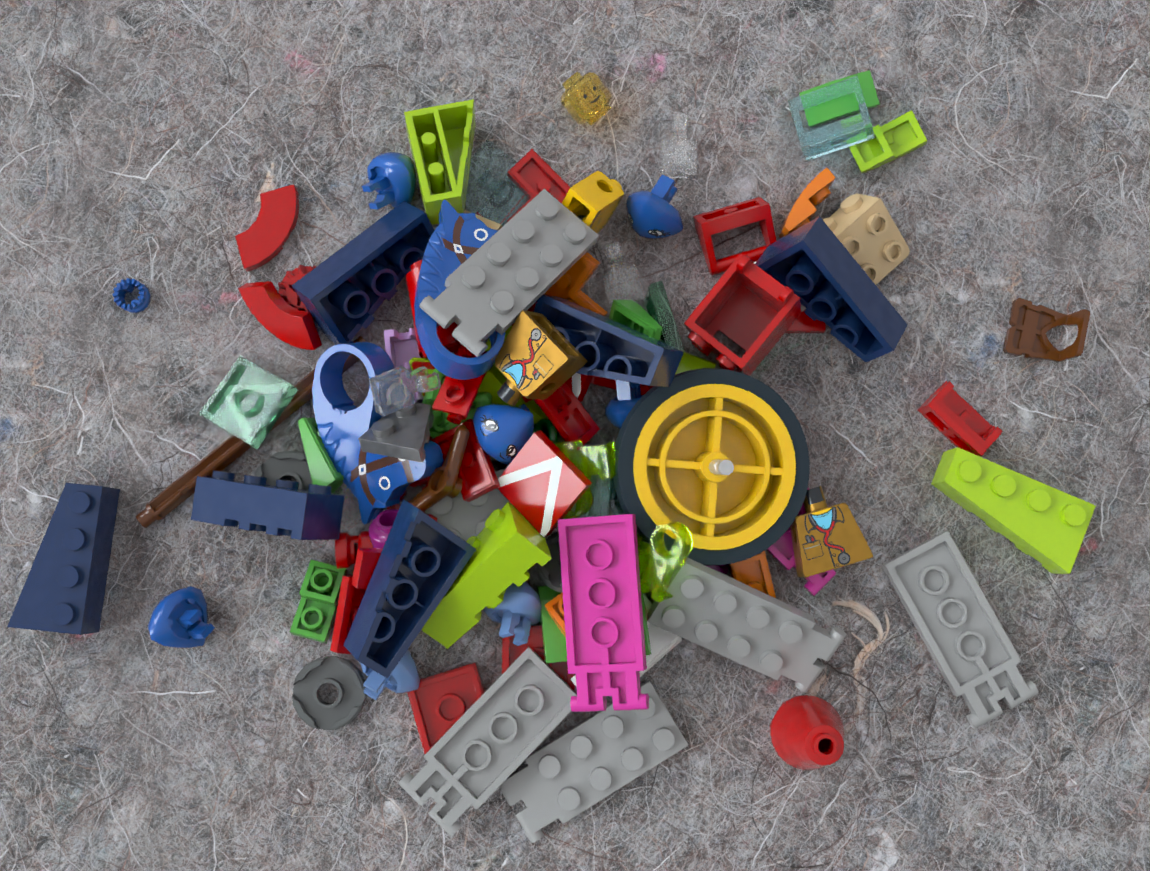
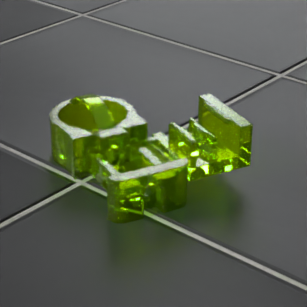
(590, 461)
(657, 575)

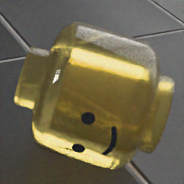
(585, 98)

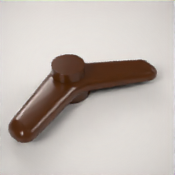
(445, 479)

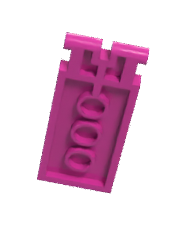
(603, 611)

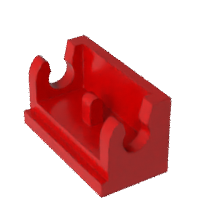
(568, 415)
(959, 420)

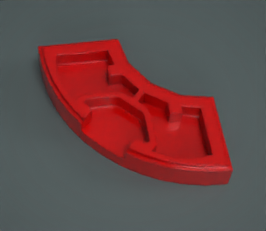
(271, 229)
(279, 317)

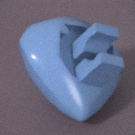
(517, 612)
(401, 680)

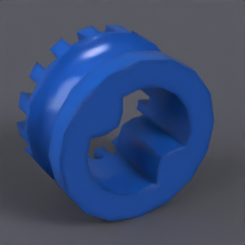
(128, 286)

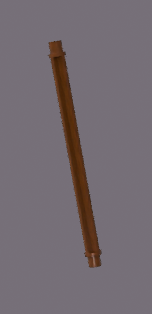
(223, 456)

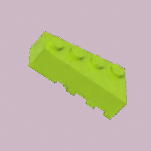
(1025, 511)
(502, 557)

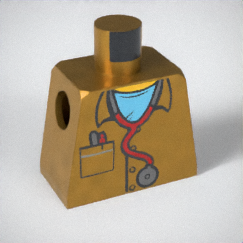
(535, 359)
(826, 536)

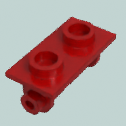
(458, 395)

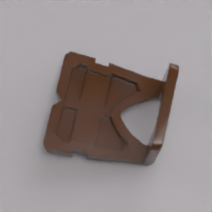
(1030, 328)

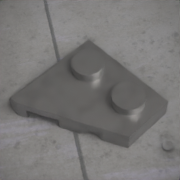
(400, 433)

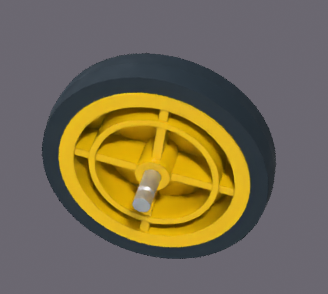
(715, 458)

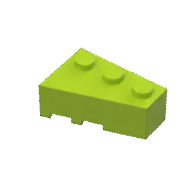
(442, 153)

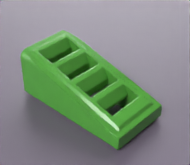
(635, 317)
(318, 460)

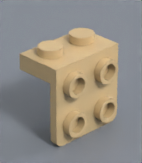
(869, 235)

